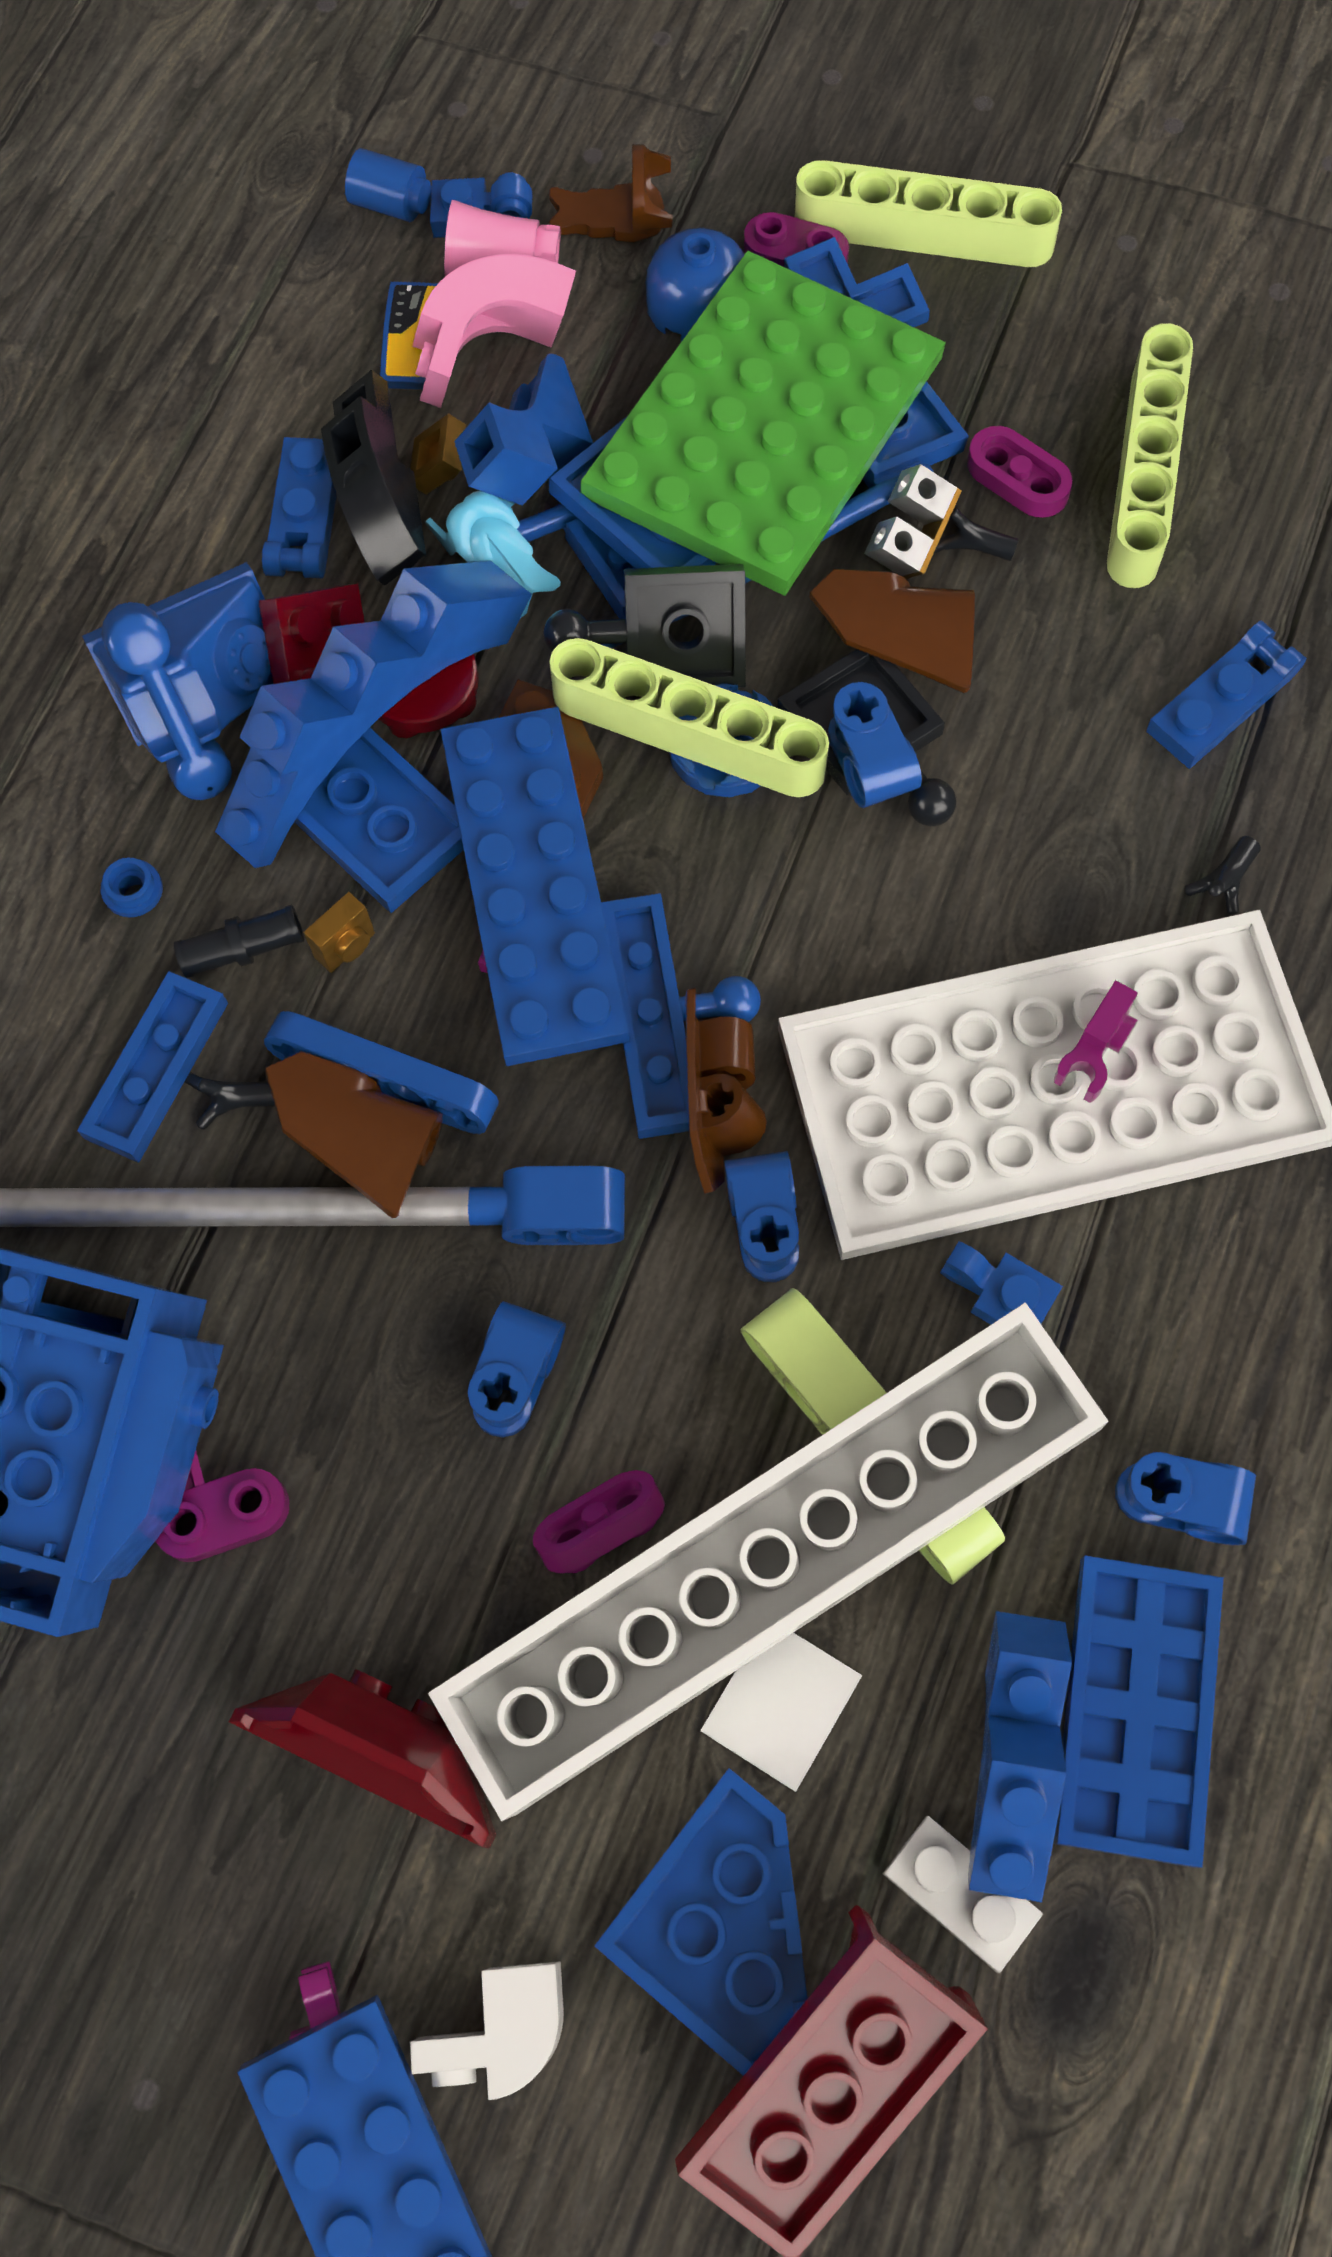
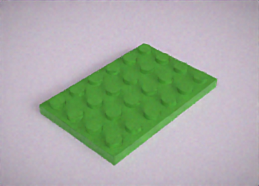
(763, 421)

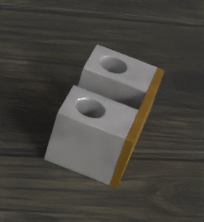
(927, 500)

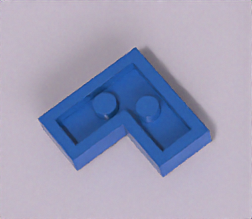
(890, 293)

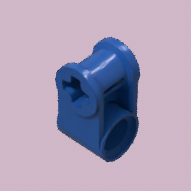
(871, 746)
(764, 1206)
(516, 1358)
(1199, 1498)

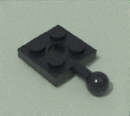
(651, 604)
(814, 699)

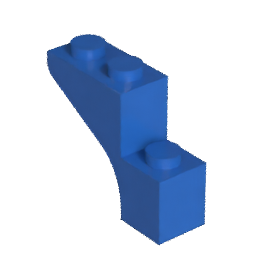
(523, 446)
(1020, 1757)

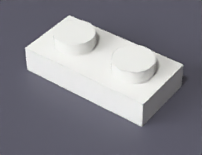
(935, 1875)

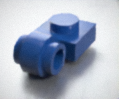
(508, 196)

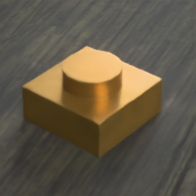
(436, 455)
(340, 933)

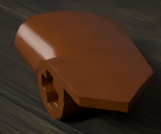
(902, 624)
(720, 1109)
(353, 1126)

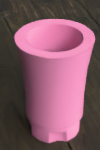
(483, 233)

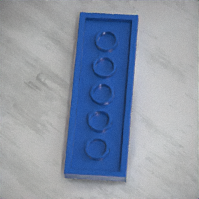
(534, 887)

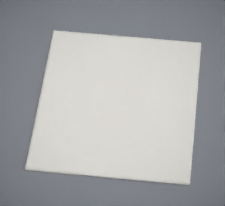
(782, 1708)

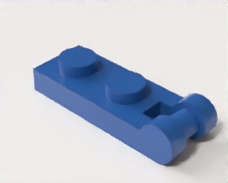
(300, 511)
(1224, 696)

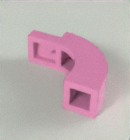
(488, 296)

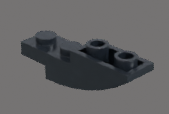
(370, 480)

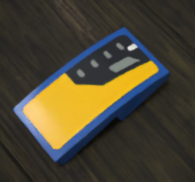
(402, 317)

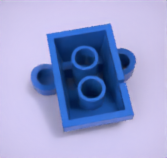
(187, 673)

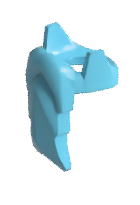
(487, 530)

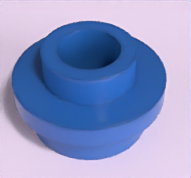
(124, 874)

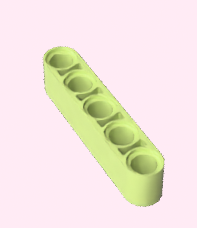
(930, 213)
(1150, 456)
(705, 740)
(835, 1385)

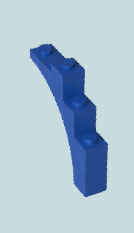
(364, 670)

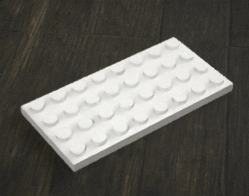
(945, 1104)

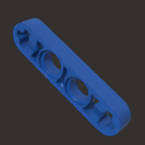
(460, 1099)

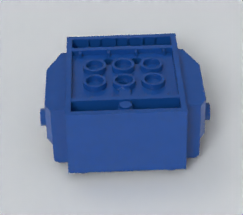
(91, 1436)

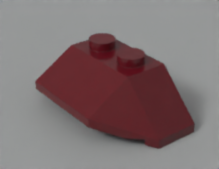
(377, 1747)

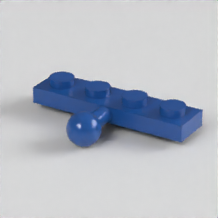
(657, 1014)

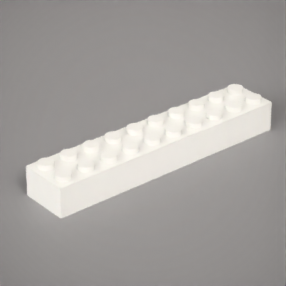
(765, 1561)

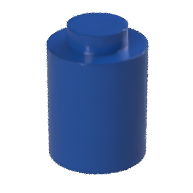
(387, 185)

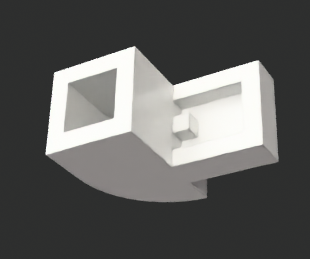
(519, 2036)

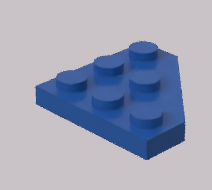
(719, 1926)

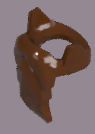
(626, 212)

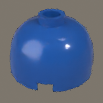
(687, 276)

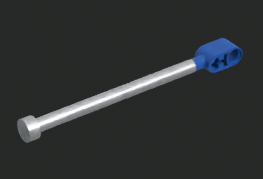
(533, 1206)

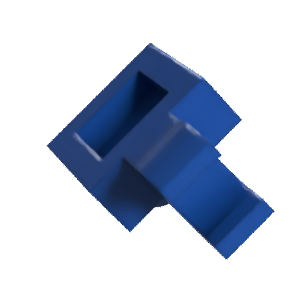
(1001, 1287)

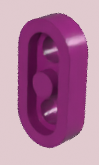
(780, 236)
(1022, 473)
(220, 1518)
(598, 1522)

